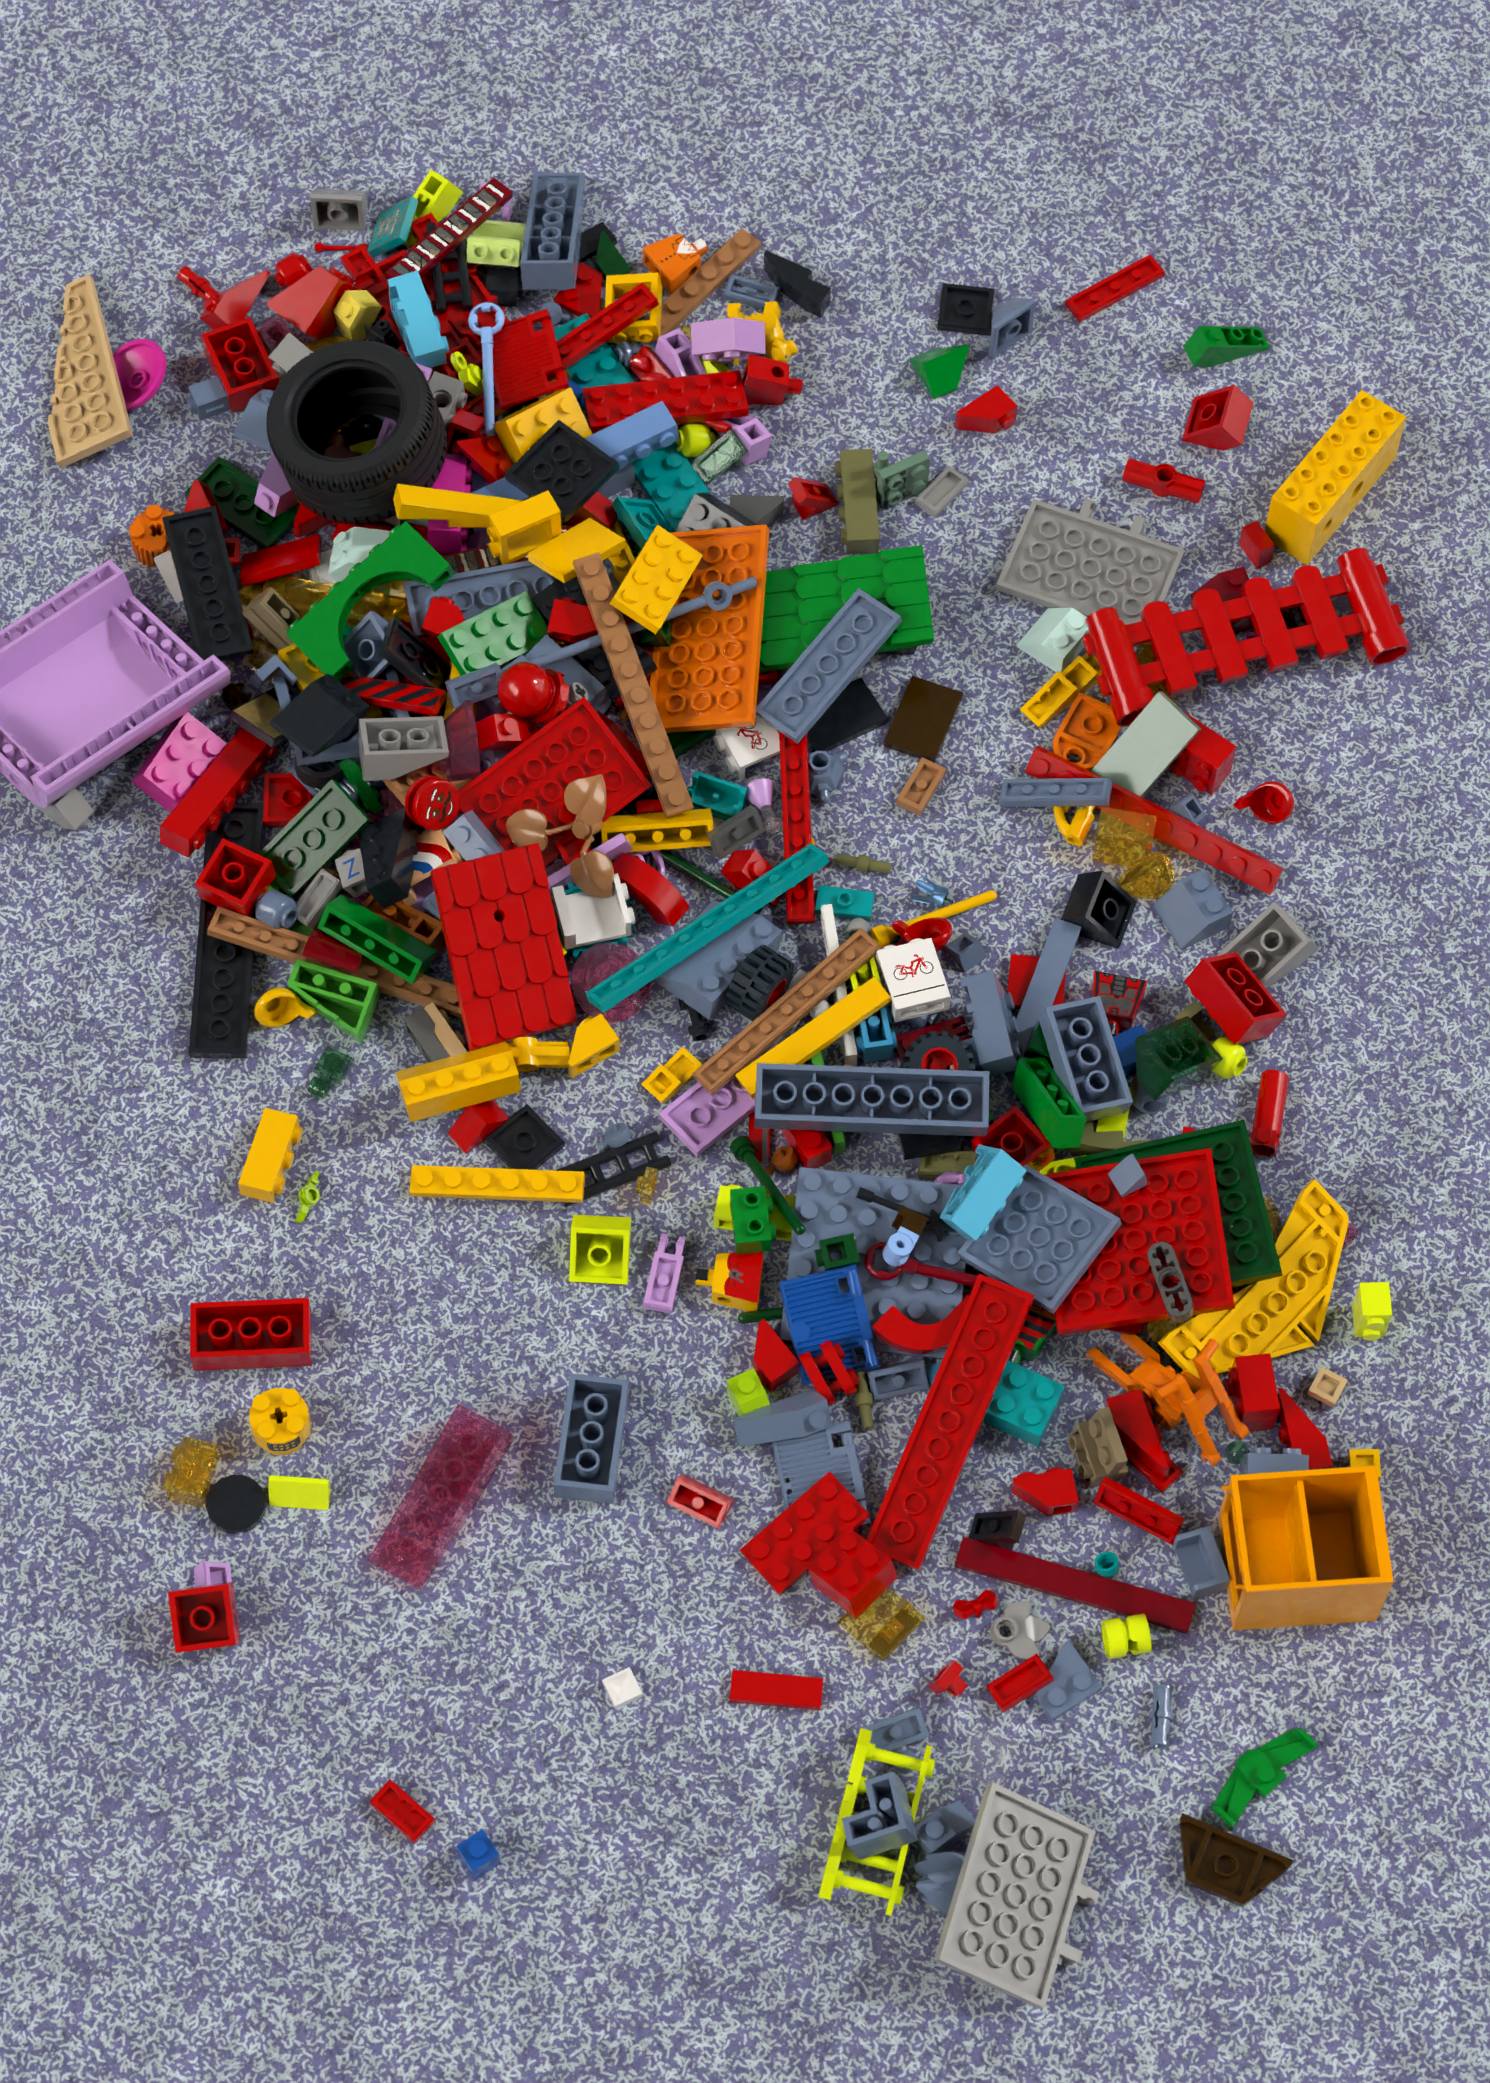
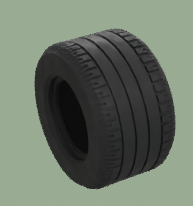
(340, 385)

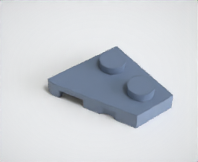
(1071, 1683)

